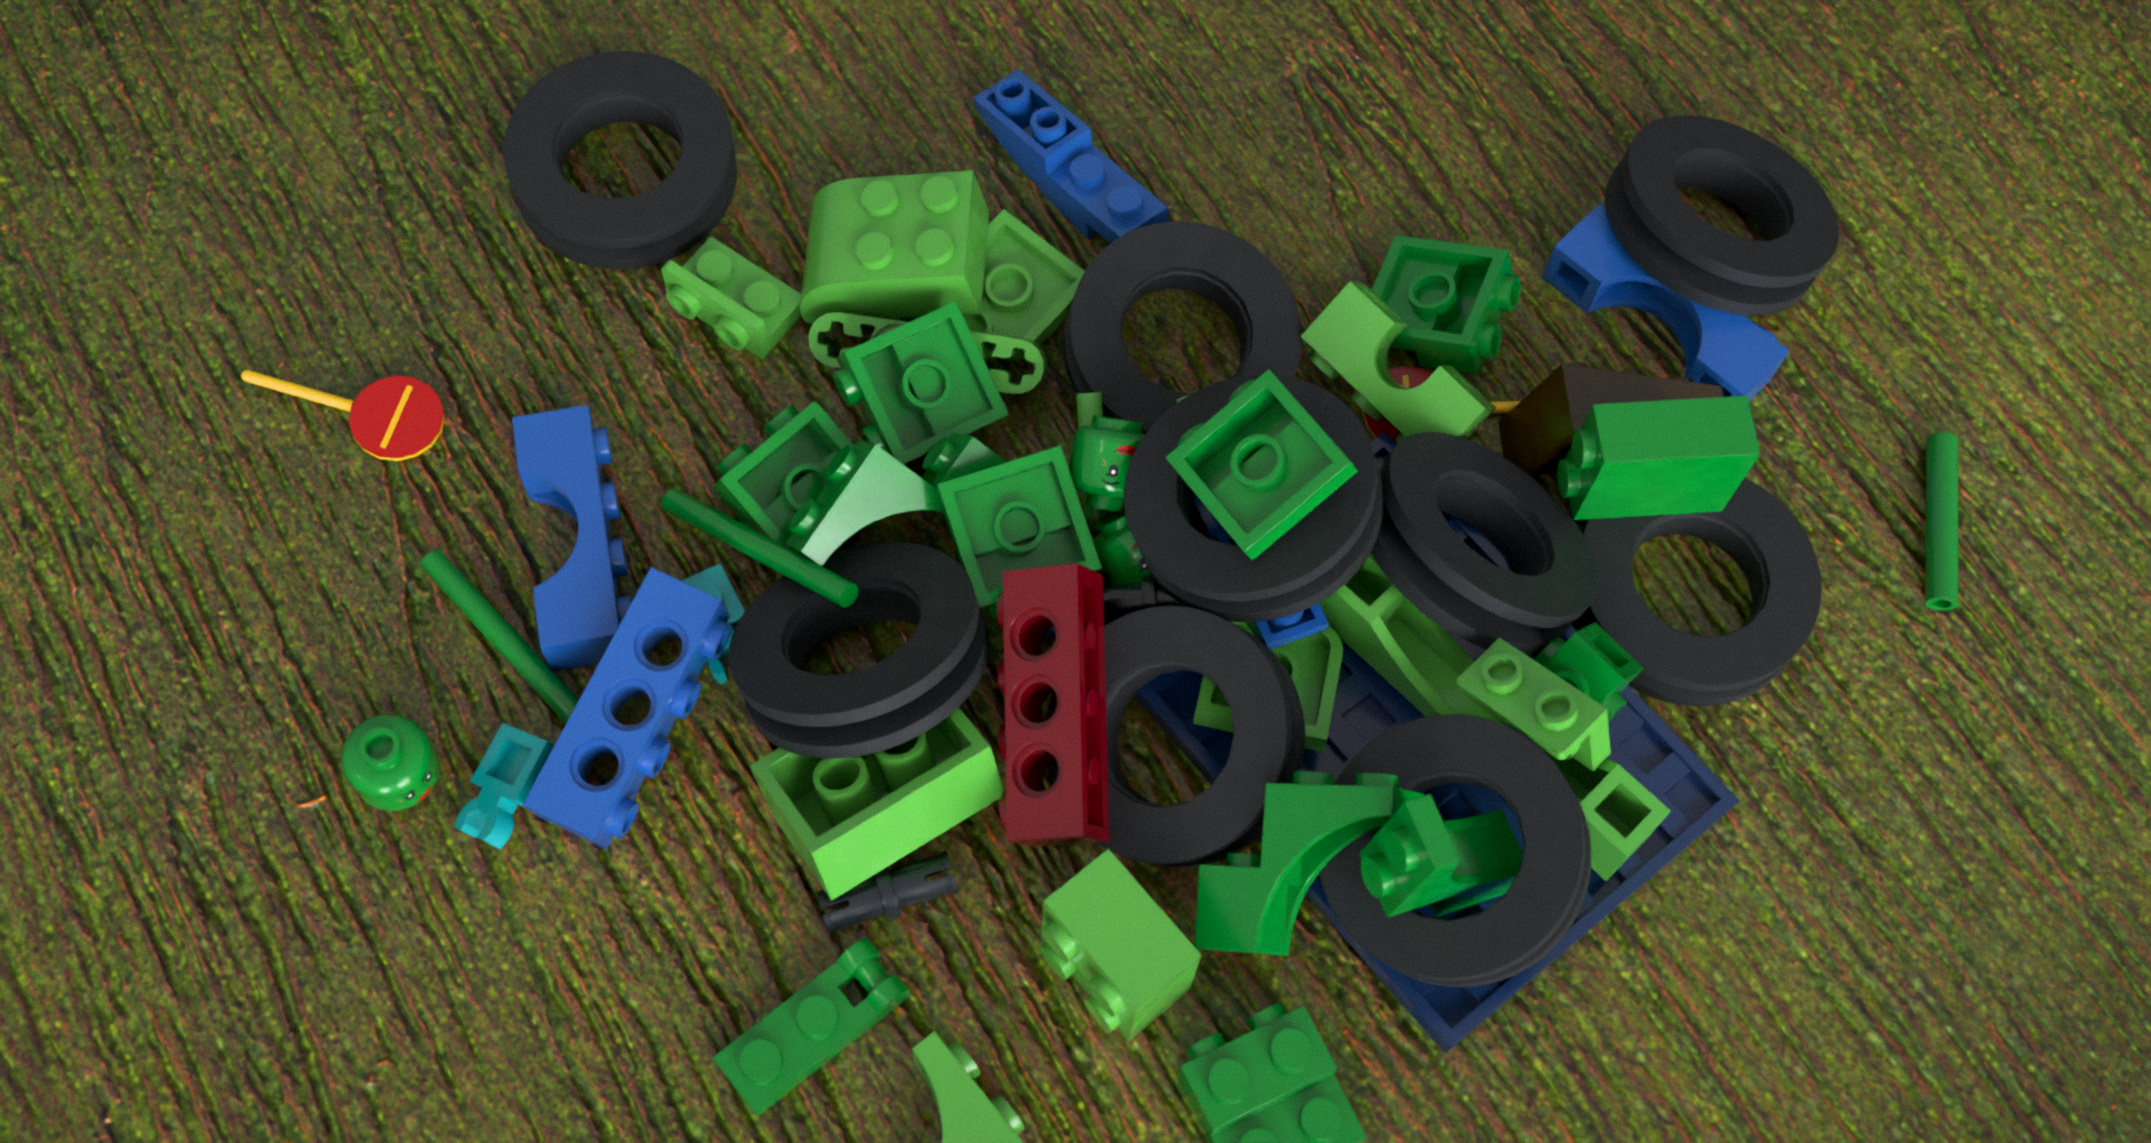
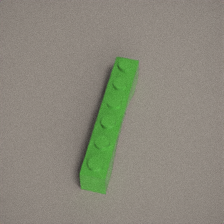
(1424, 667)

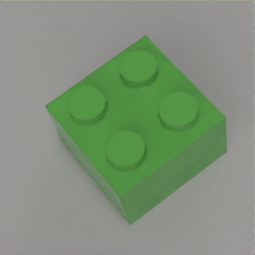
(1116, 946)

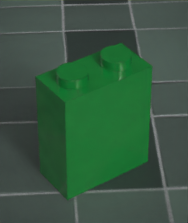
(1658, 457)

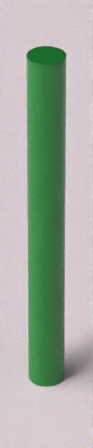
(760, 548)
(500, 633)

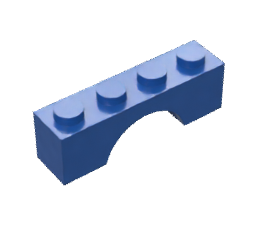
(1717, 345)
(562, 467)

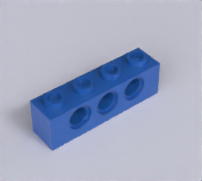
(659, 612)

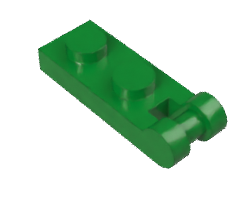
(810, 1028)

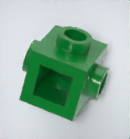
(1592, 665)

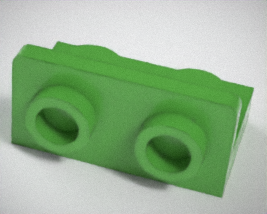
(733, 297)
(1538, 704)

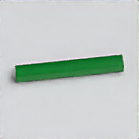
(1941, 522)

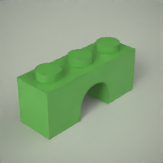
(1355, 340)

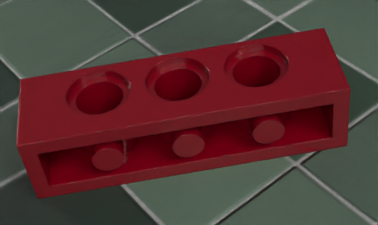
(1076, 734)

